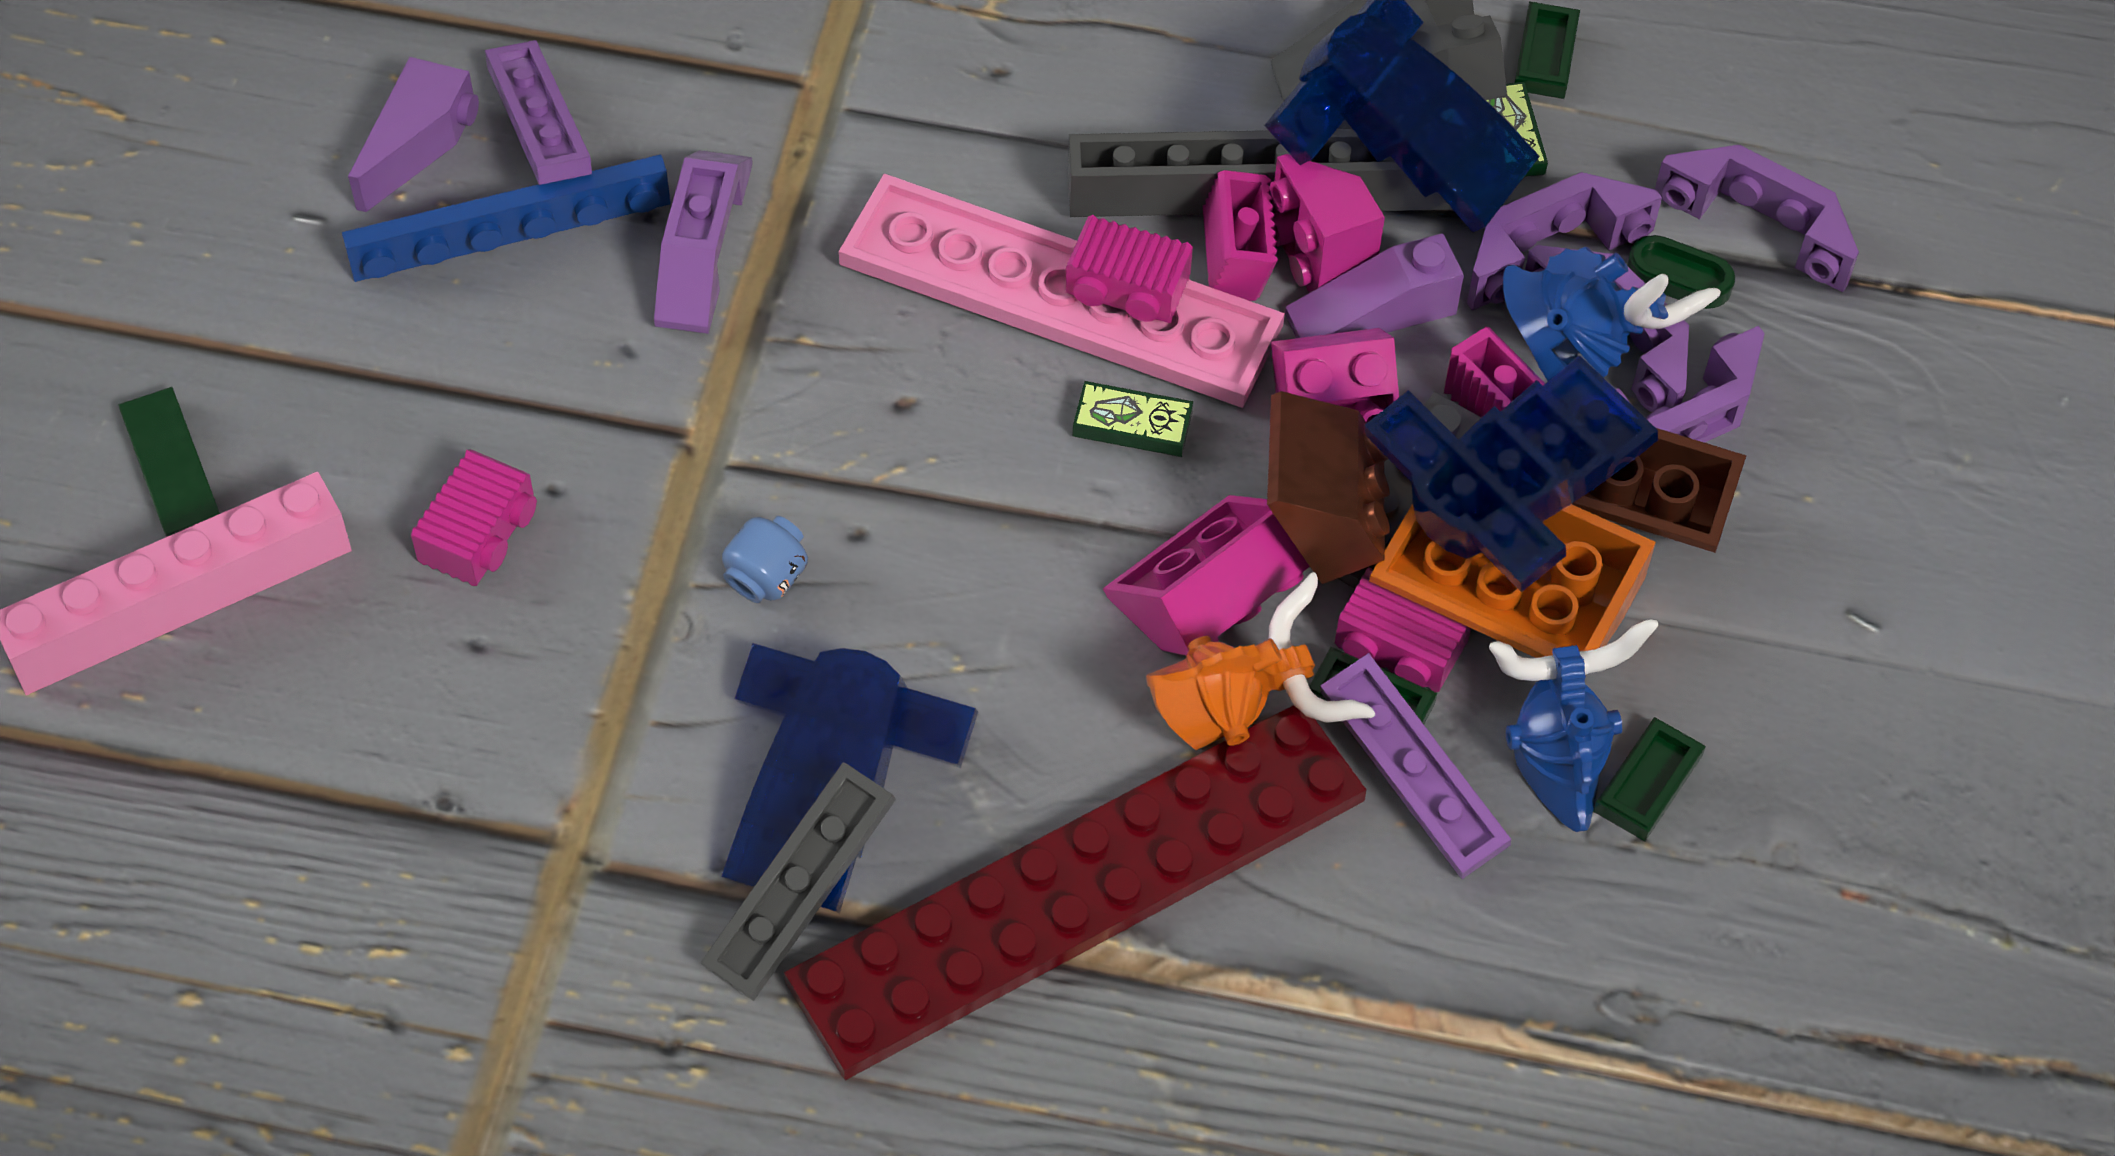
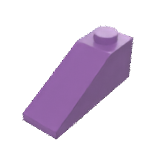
(413, 129)
(1387, 292)

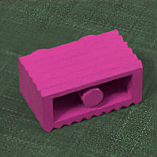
(1240, 234)
(1128, 270)
(1486, 373)
(474, 518)
(1400, 635)

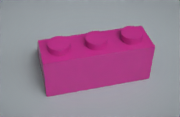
(1209, 575)

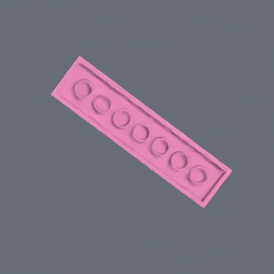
(1020, 280)

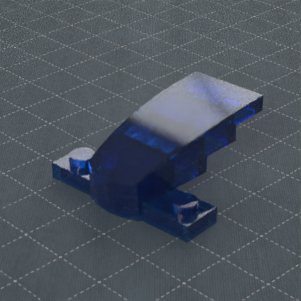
(1407, 109)
(1513, 466)
(835, 712)

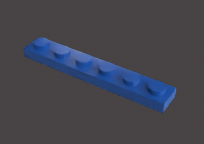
(506, 218)

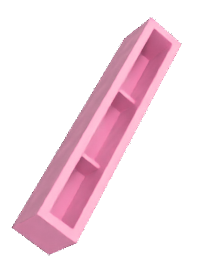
(172, 582)

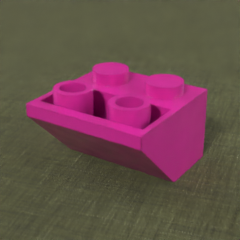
(1323, 220)
(1340, 369)

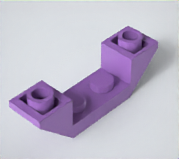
(1696, 177)
(1612, 209)
(694, 239)
(1663, 367)
(1724, 401)

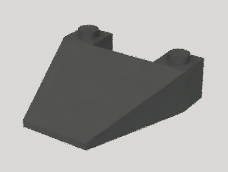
(1449, 32)

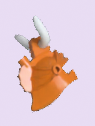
(1225, 687)

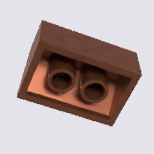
(1327, 484)
(1672, 491)

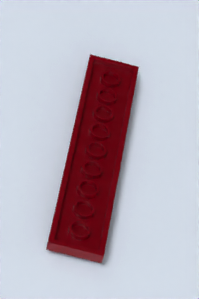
(1071, 890)

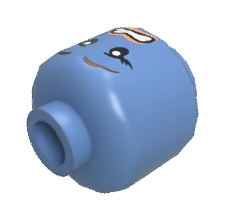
(764, 558)

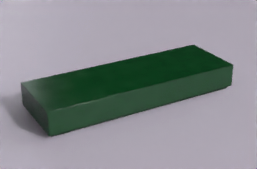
(168, 460)

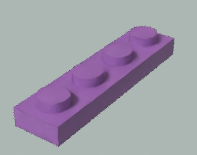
(538, 112)
(1418, 768)

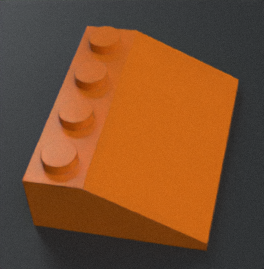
(1569, 605)

